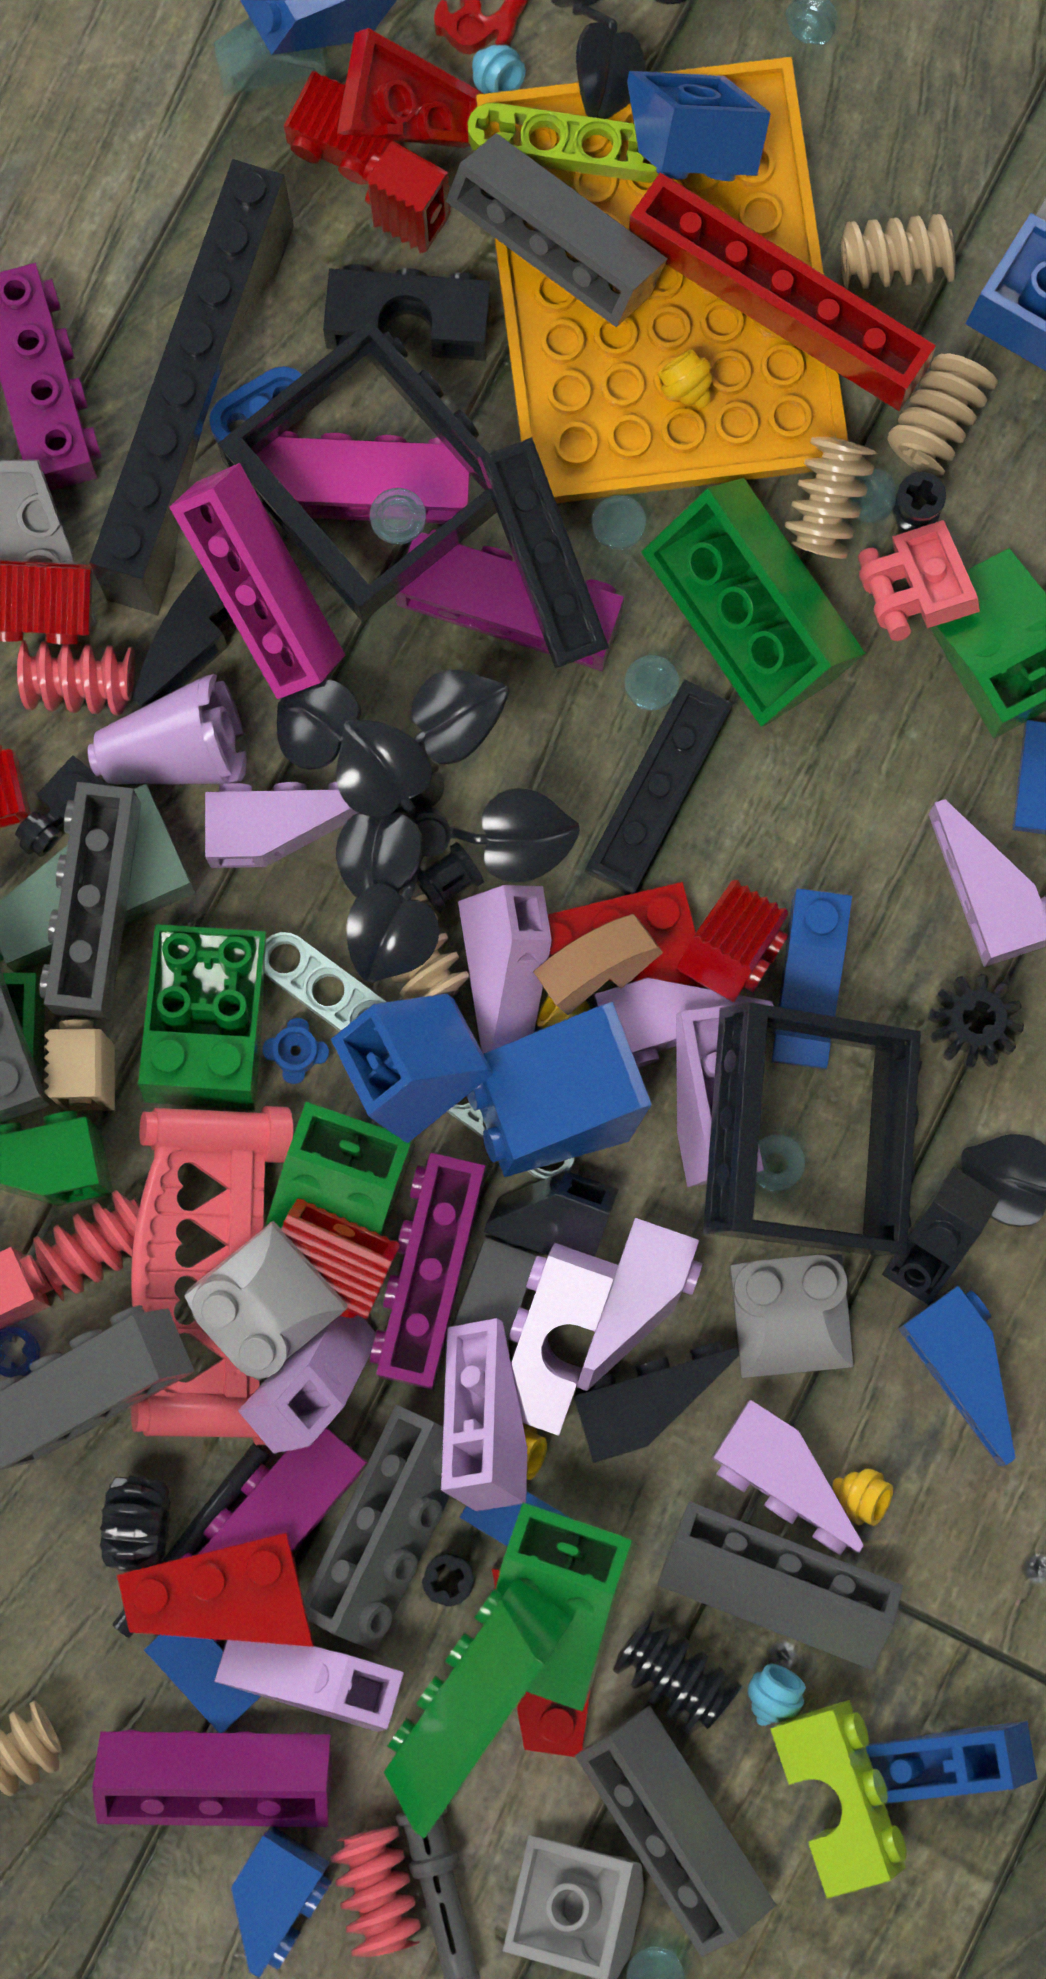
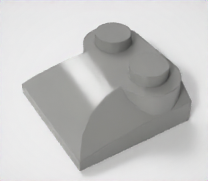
(263, 1303)
(791, 1315)
(575, 1908)

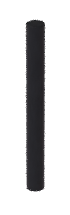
(223, 1497)

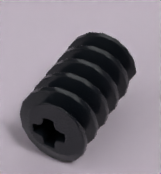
(675, 1675)

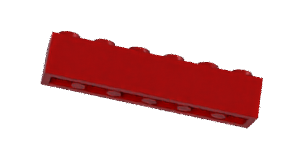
(782, 292)

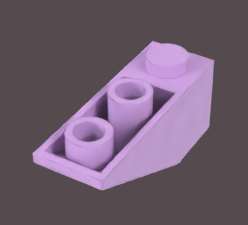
(265, 826)
(504, 943)
(650, 1010)
(310, 1386)
(777, 1462)
(313, 1681)

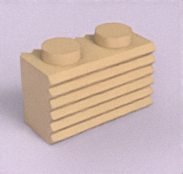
(80, 1067)

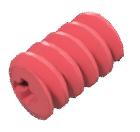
(75, 679)
(89, 1245)
(376, 1892)

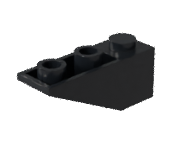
(636, 1411)

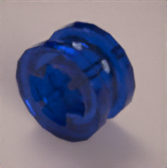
(30, 1349)

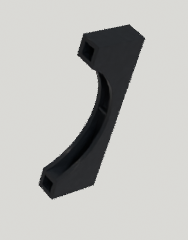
(235, 260)

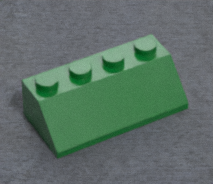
(752, 600)
(473, 1701)

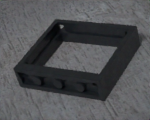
(302, 396)
(738, 1116)

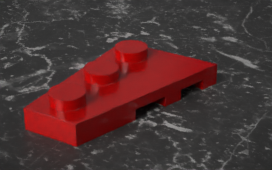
(403, 96)
(660, 910)
(222, 1594)

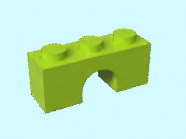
(832, 1749)

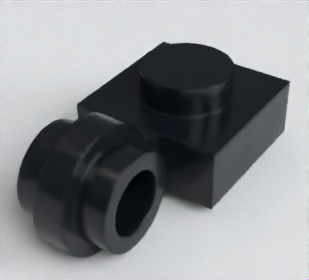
(40, 832)

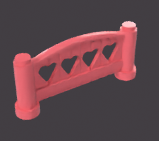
(233, 1153)

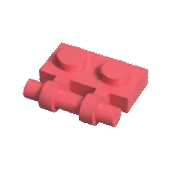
(935, 578)

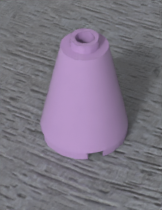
(174, 740)

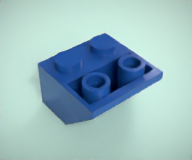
(411, 1061)
(271, 1892)

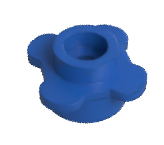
(279, 1050)

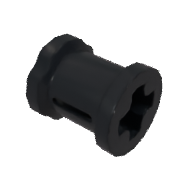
(921, 485)
(448, 877)
(432, 1574)

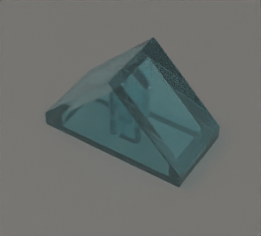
(248, 64)

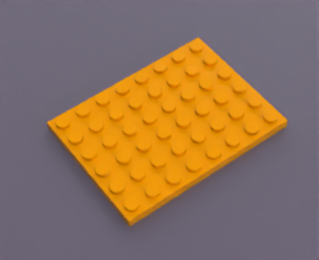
(594, 387)

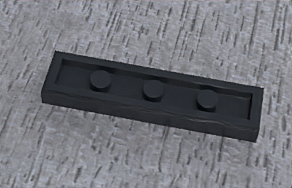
(543, 552)
(658, 787)

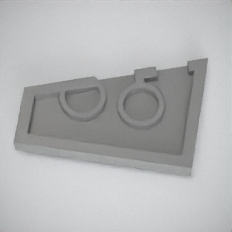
(29, 517)

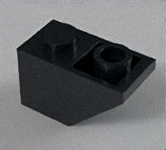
(554, 1210)
(942, 1235)

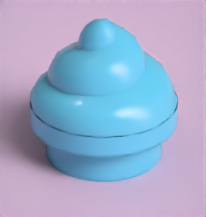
(497, 69)
(775, 1694)

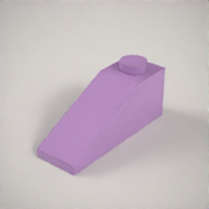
(994, 894)
(695, 1086)
(643, 1294)
(482, 1420)

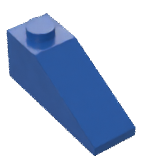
(812, 969)
(963, 1360)
(955, 1762)

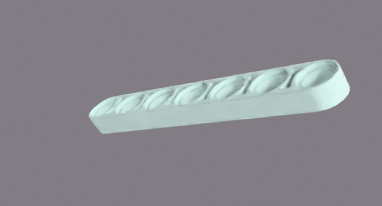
(354, 1002)

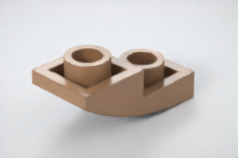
(609, 952)

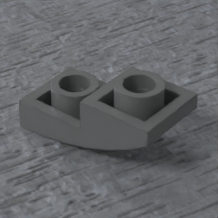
(496, 1284)

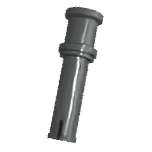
(425, 1865)

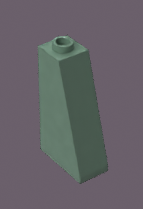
(155, 882)

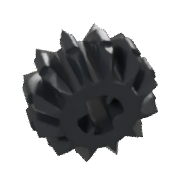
(991, 1036)
(135, 1523)

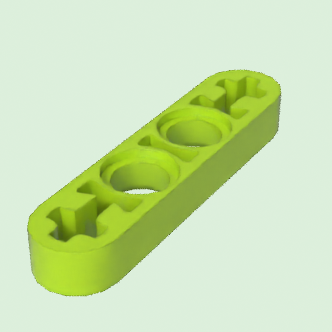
(572, 131)

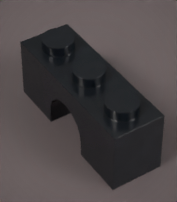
(452, 306)

